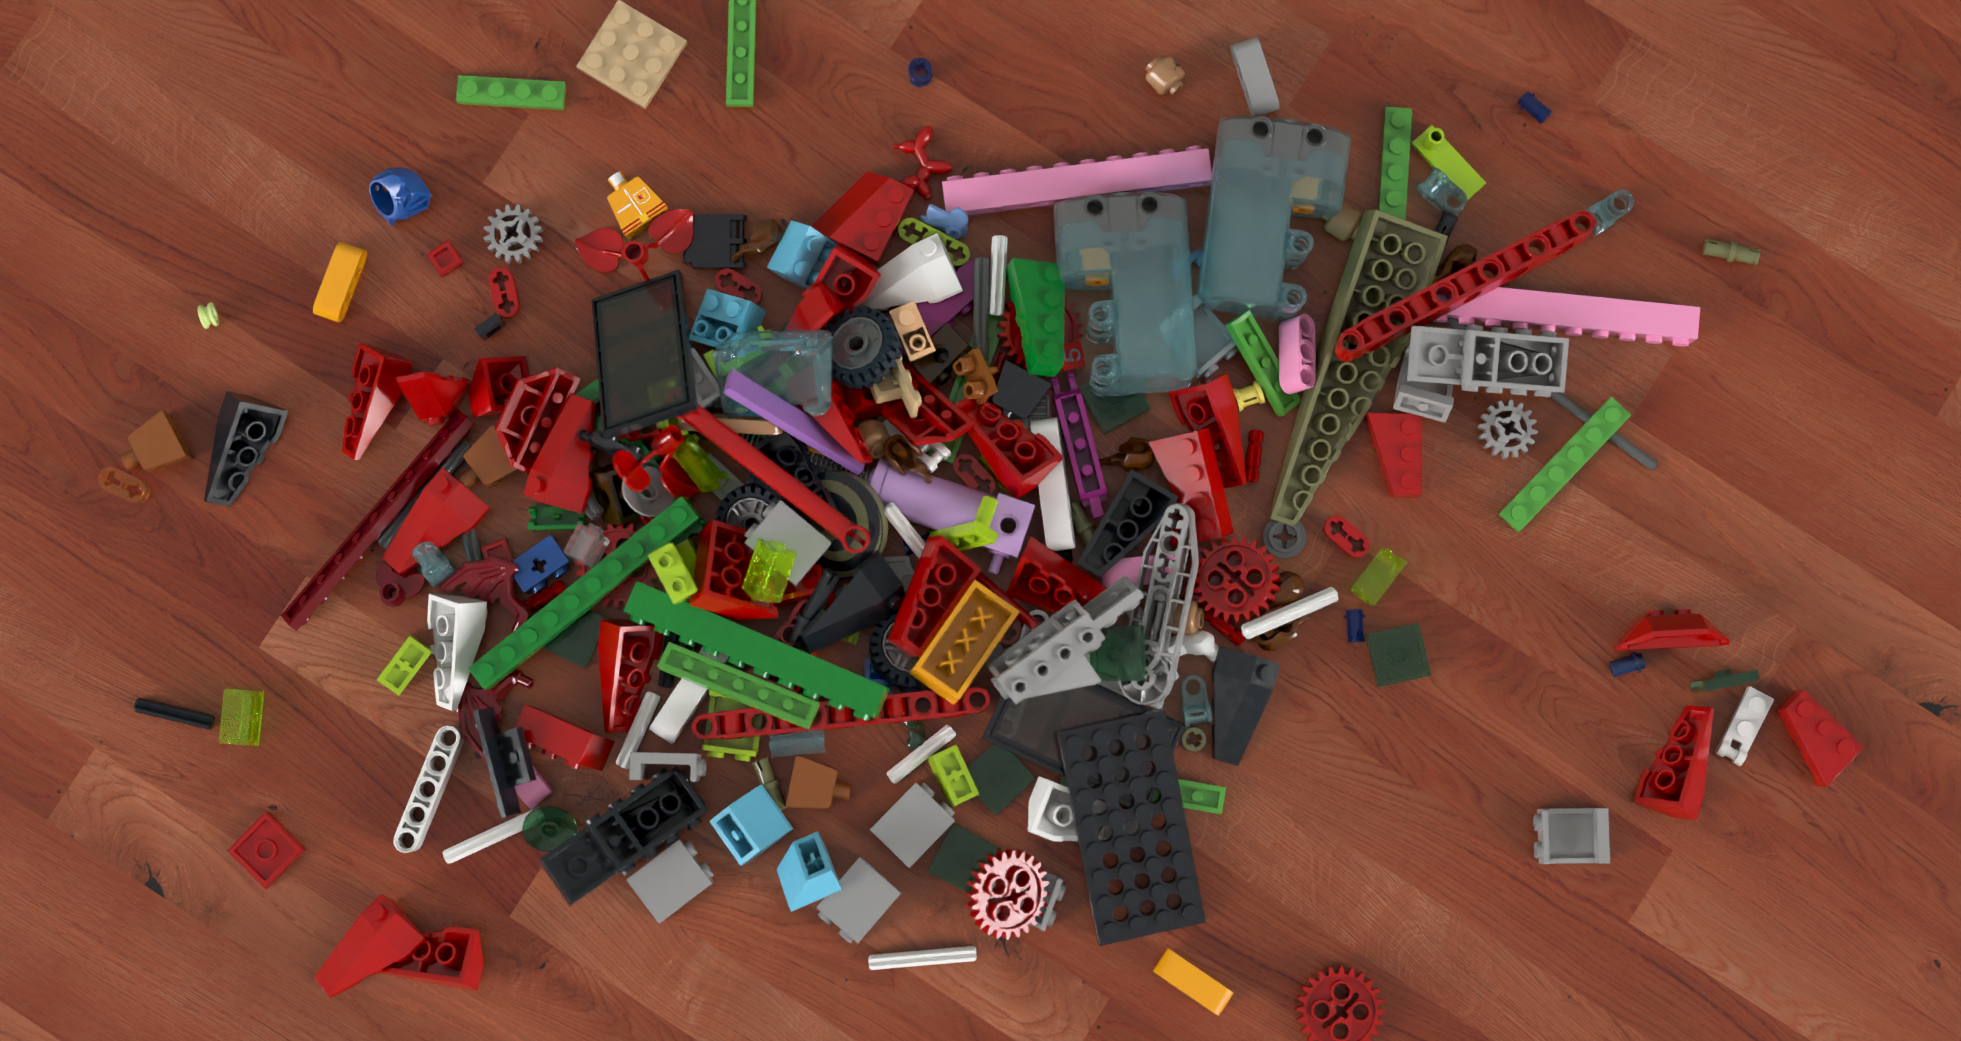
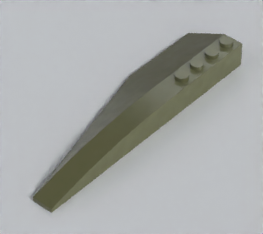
(1383, 267)

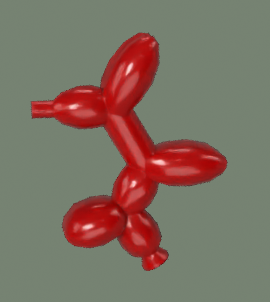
(927, 166)

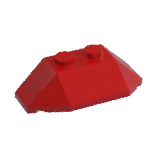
(532, 414)
(936, 418)
(1671, 631)

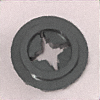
(1275, 545)

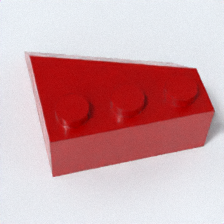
(867, 216)
(721, 572)

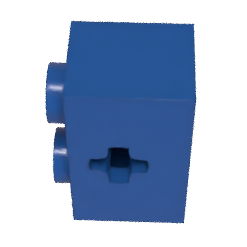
(548, 552)

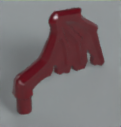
(491, 580)
(478, 698)

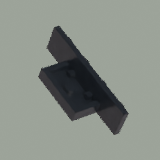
(506, 759)

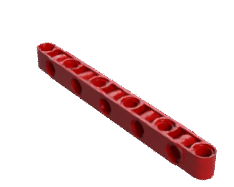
(1465, 285)
(896, 709)

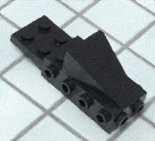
(624, 834)

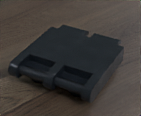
(716, 241)
(609, 446)

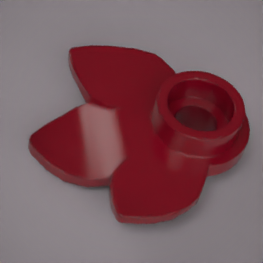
(407, 584)

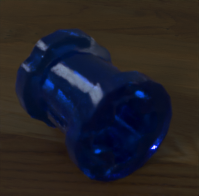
(918, 64)

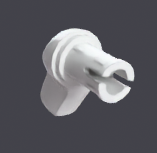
(1197, 644)

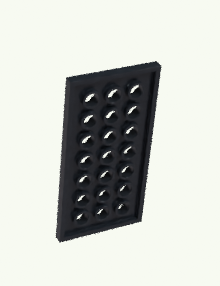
(1174, 829)

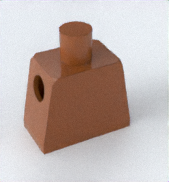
(156, 445)
(487, 462)
(815, 785)

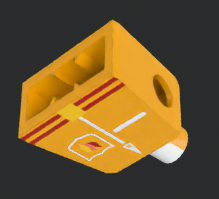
(634, 204)

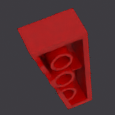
(932, 595)

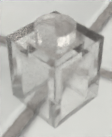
(586, 545)

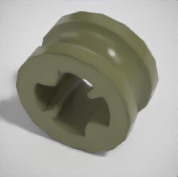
(1195, 731)

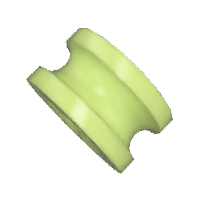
(208, 315)

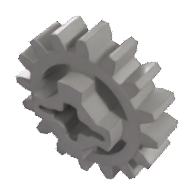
(508, 243)
(1496, 423)

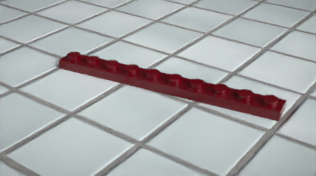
(376, 520)

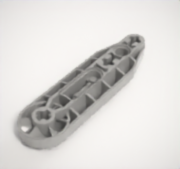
(1164, 588)

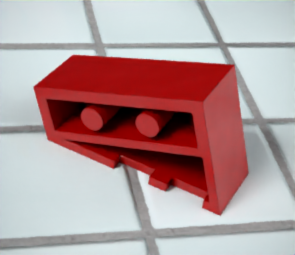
(1399, 451)

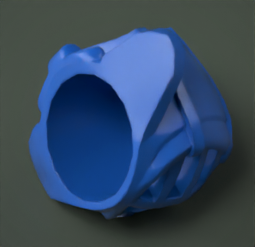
(404, 195)

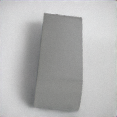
(1255, 77)

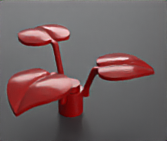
(605, 246)
(672, 476)

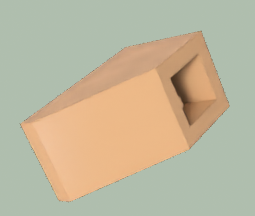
(912, 331)

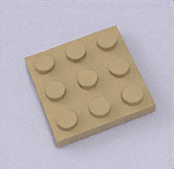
(631, 54)

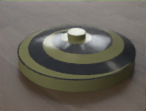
(861, 506)

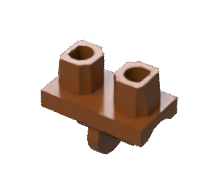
(978, 374)

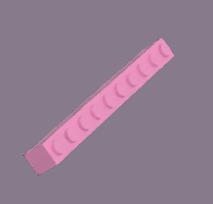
(1054, 185)
(1580, 314)

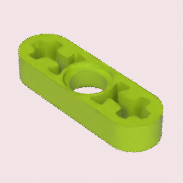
(920, 226)

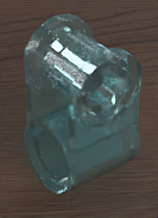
(1441, 192)
(1607, 214)
(434, 564)
(1195, 703)

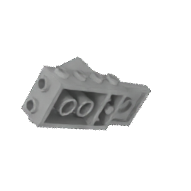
(1489, 359)
(1059, 661)

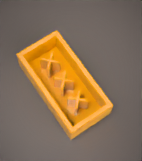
(964, 642)

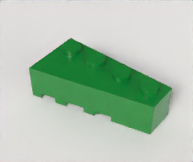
(1040, 313)

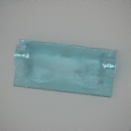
(797, 744)

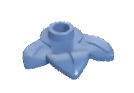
(952, 223)

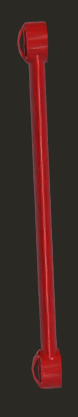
(776, 477)

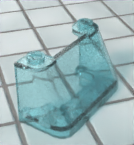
(783, 362)

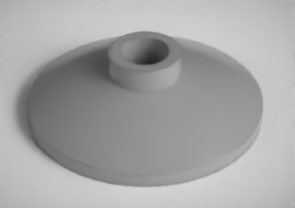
(657, 496)

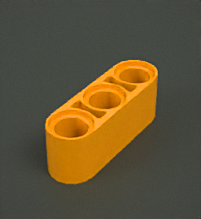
(339, 282)
(1193, 982)

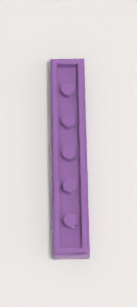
(788, 418)

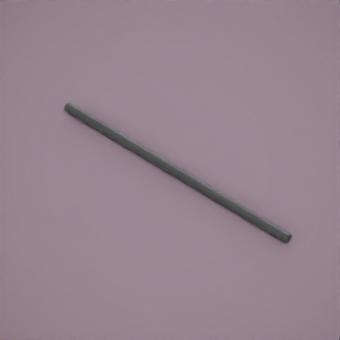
(1583, 415)

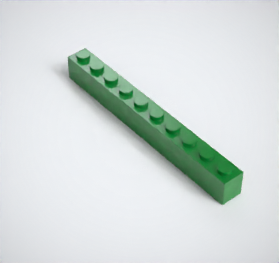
(584, 593)
(757, 650)

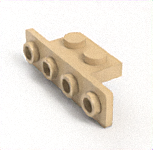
(897, 386)

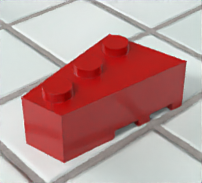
(1819, 737)
(564, 739)

